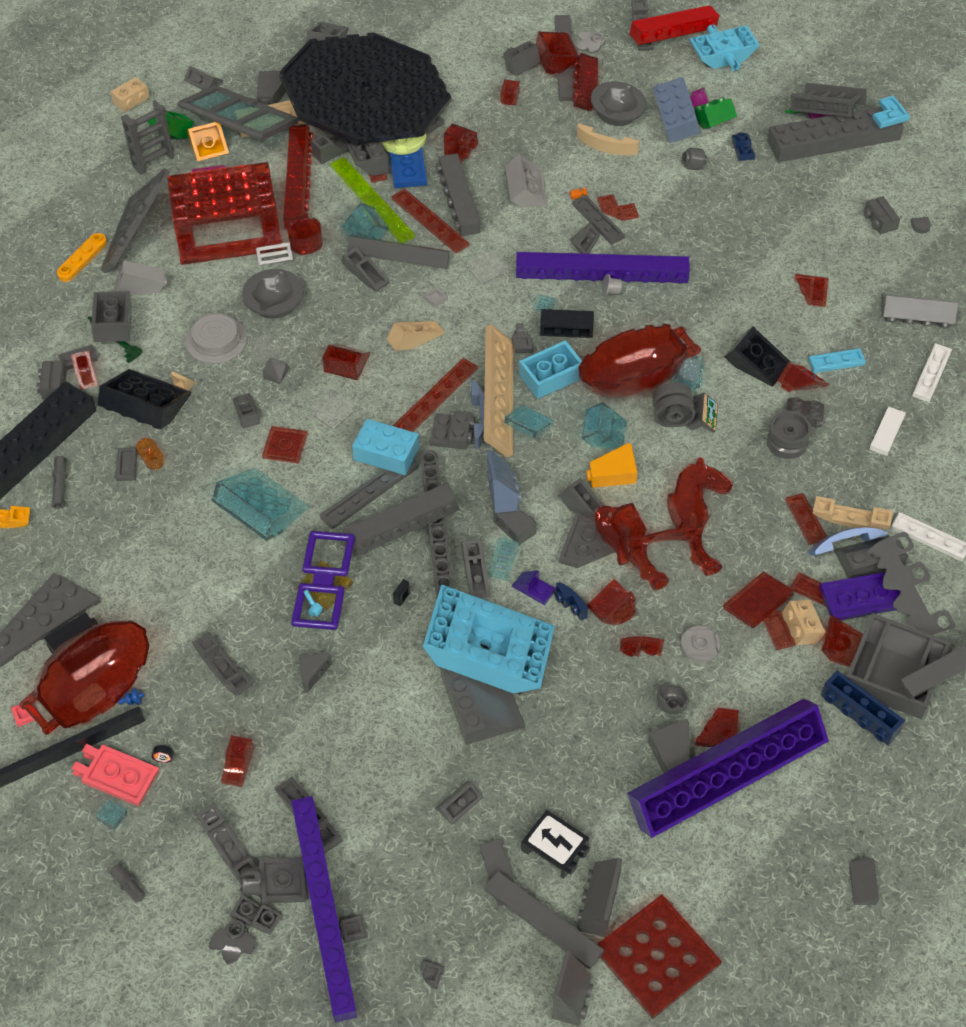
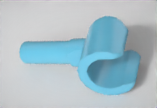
(315, 608)

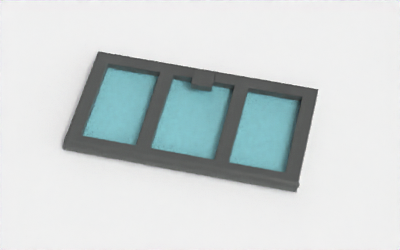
(238, 112)

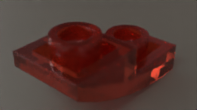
(634, 645)

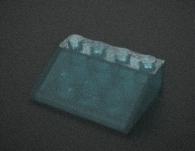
(258, 502)

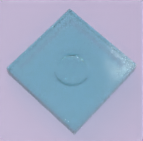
(528, 421)

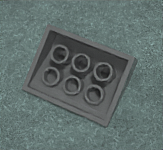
(480, 707)

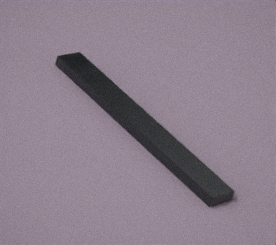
(70, 746)

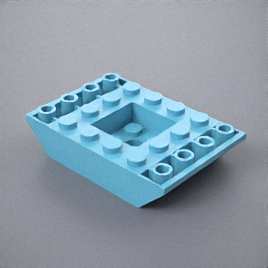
(514, 640)

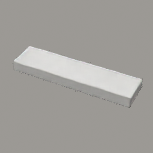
(932, 372)
(930, 536)

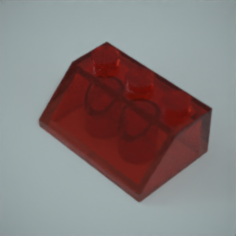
(556, 51)

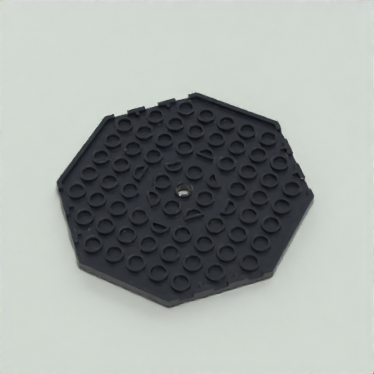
(398, 96)

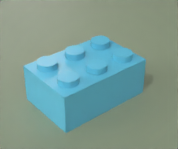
(550, 369)
(386, 446)

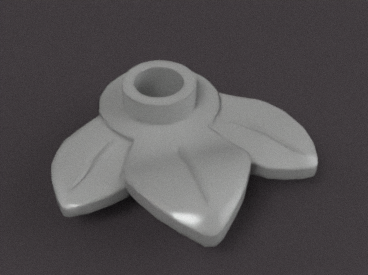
(590, 41)

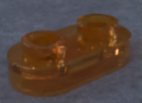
(151, 454)

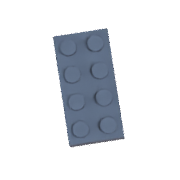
(676, 110)

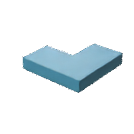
(892, 113)

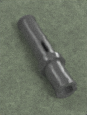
(59, 475)

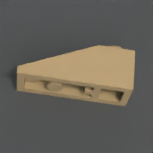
(412, 334)

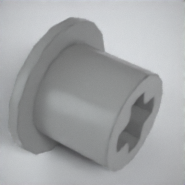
(611, 285)

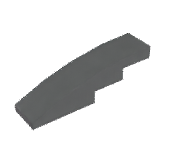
(290, 791)

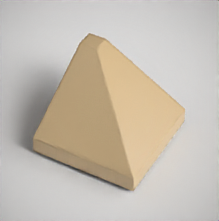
(182, 381)

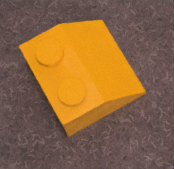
(207, 141)

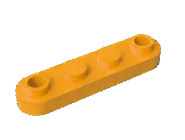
(81, 257)

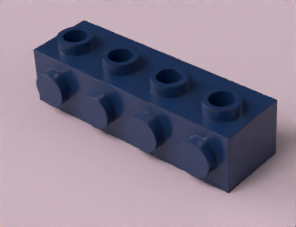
(862, 708)

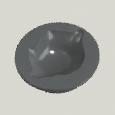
(618, 103)
(273, 293)

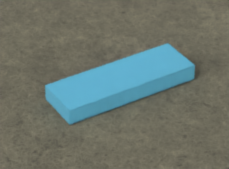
(836, 360)

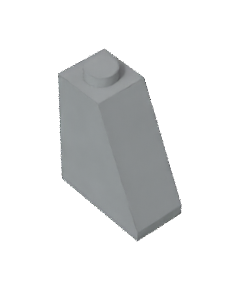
(140, 279)

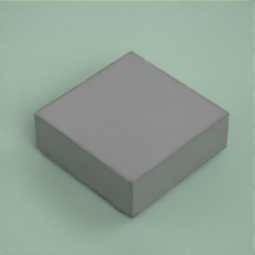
(435, 297)

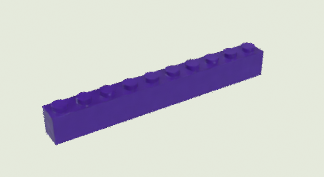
(595, 267)
(324, 910)

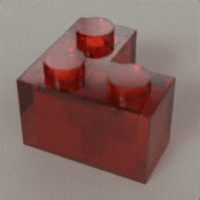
(460, 141)

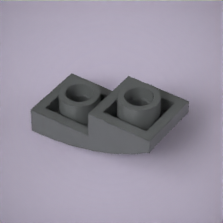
(255, 915)

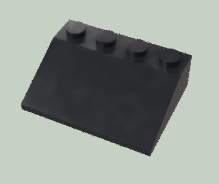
(142, 398)

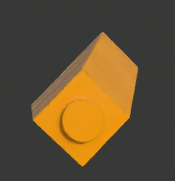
(613, 468)

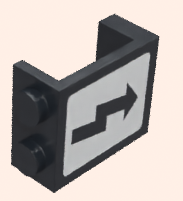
(556, 843)

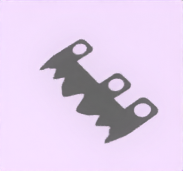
(901, 578)

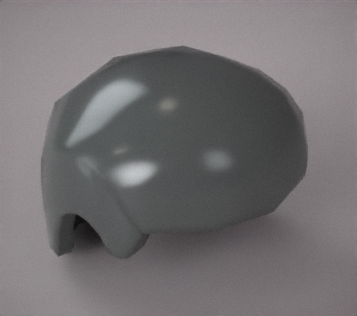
(667, 694)

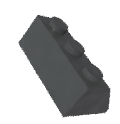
(859, 563)
(599, 897)

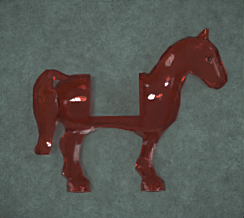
(687, 513)

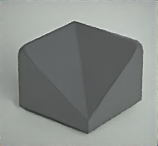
(275, 370)

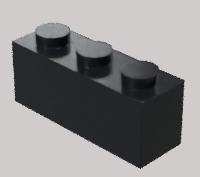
(566, 323)

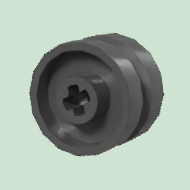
(673, 405)
(789, 434)

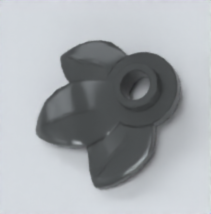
(232, 944)

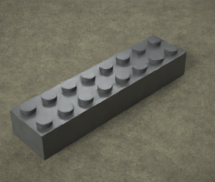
(829, 135)

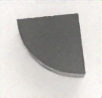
(432, 973)

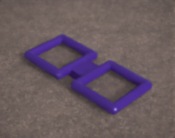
(323, 580)

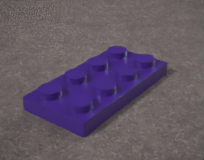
(858, 596)

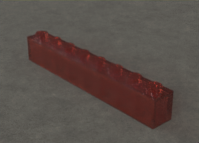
(297, 173)

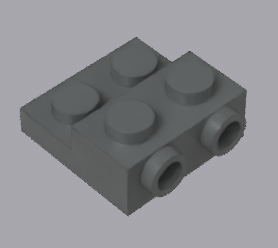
(452, 430)

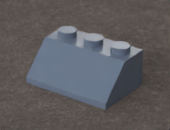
(502, 484)

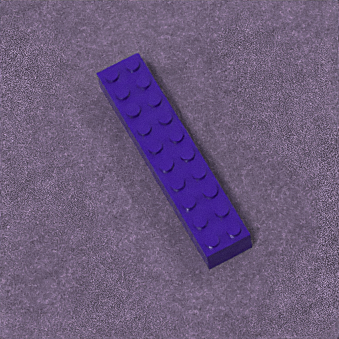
(727, 767)

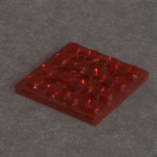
(676, 927)

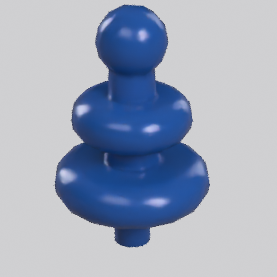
(130, 698)

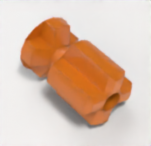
(576, 193)

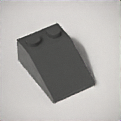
(324, 30)
(571, 991)

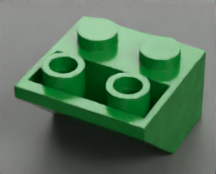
(715, 112)
(177, 124)

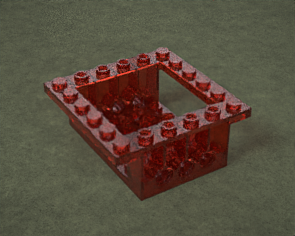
(221, 197)

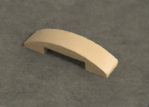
(606, 144)
(852, 517)

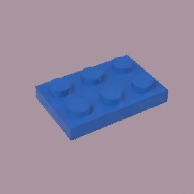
(408, 169)

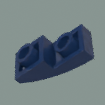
(742, 146)
(570, 598)

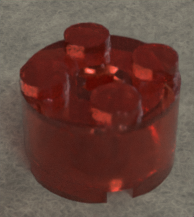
(305, 235)

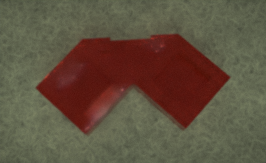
(623, 212)

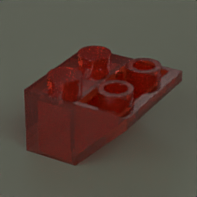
(344, 361)

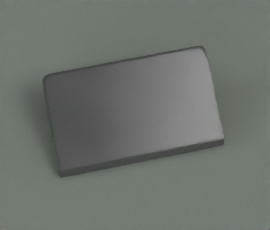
(459, 802)
(864, 882)

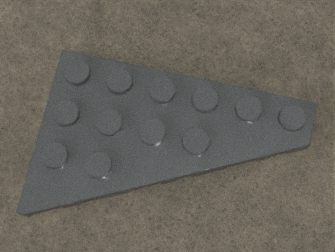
(133, 214)

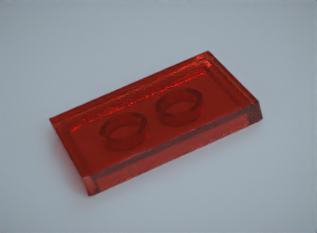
(758, 599)

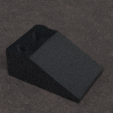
(757, 357)

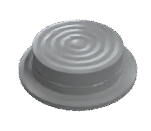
(215, 339)

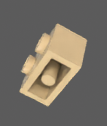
(130, 94)
(803, 622)

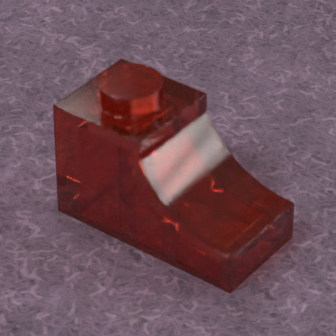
(237, 760)

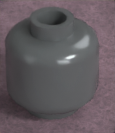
(694, 158)

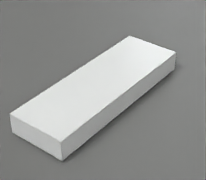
(887, 431)

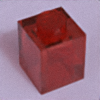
(510, 92)

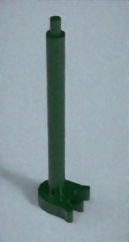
(132, 351)

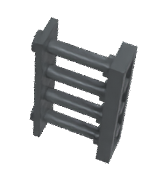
(828, 99)
(132, 137)

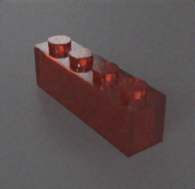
(585, 81)

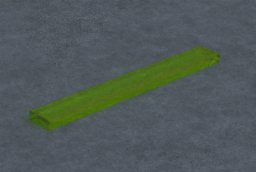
(370, 197)

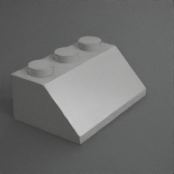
(525, 183)

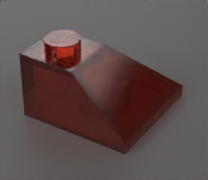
(798, 378)

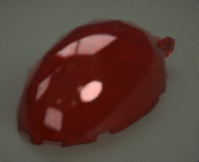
(636, 361)
(88, 674)

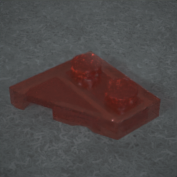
(813, 289)
(719, 728)

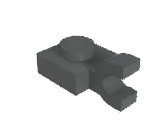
(520, 340)

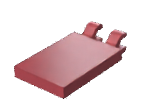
(116, 773)

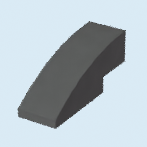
(364, 269)

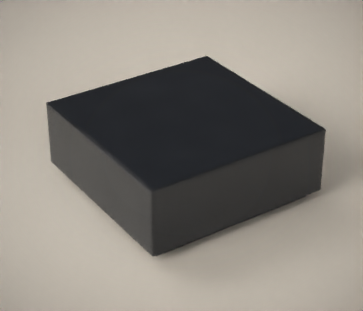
(401, 592)

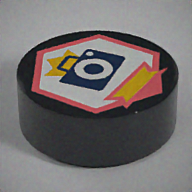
(162, 754)

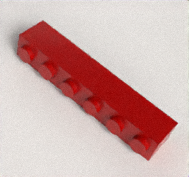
(673, 24)

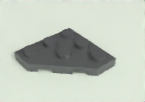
(583, 543)

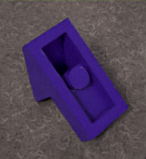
(532, 586)

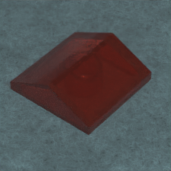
(840, 642)

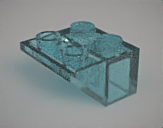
(365, 223)
(604, 427)

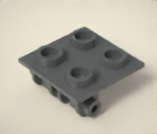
(810, 409)

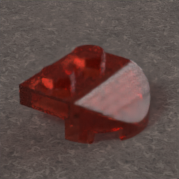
(613, 604)

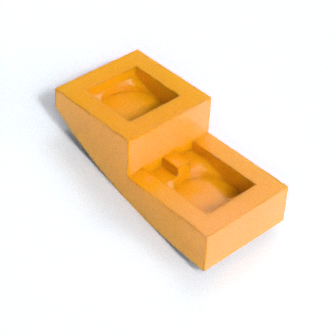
(15, 517)

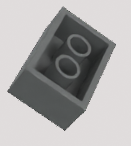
(111, 316)

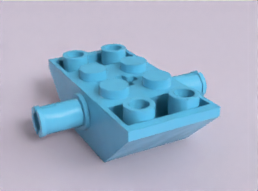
(725, 47)

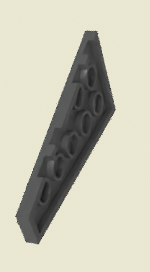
(44, 613)

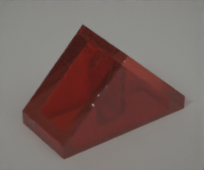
(84, 369)

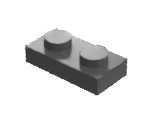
(66, 357)

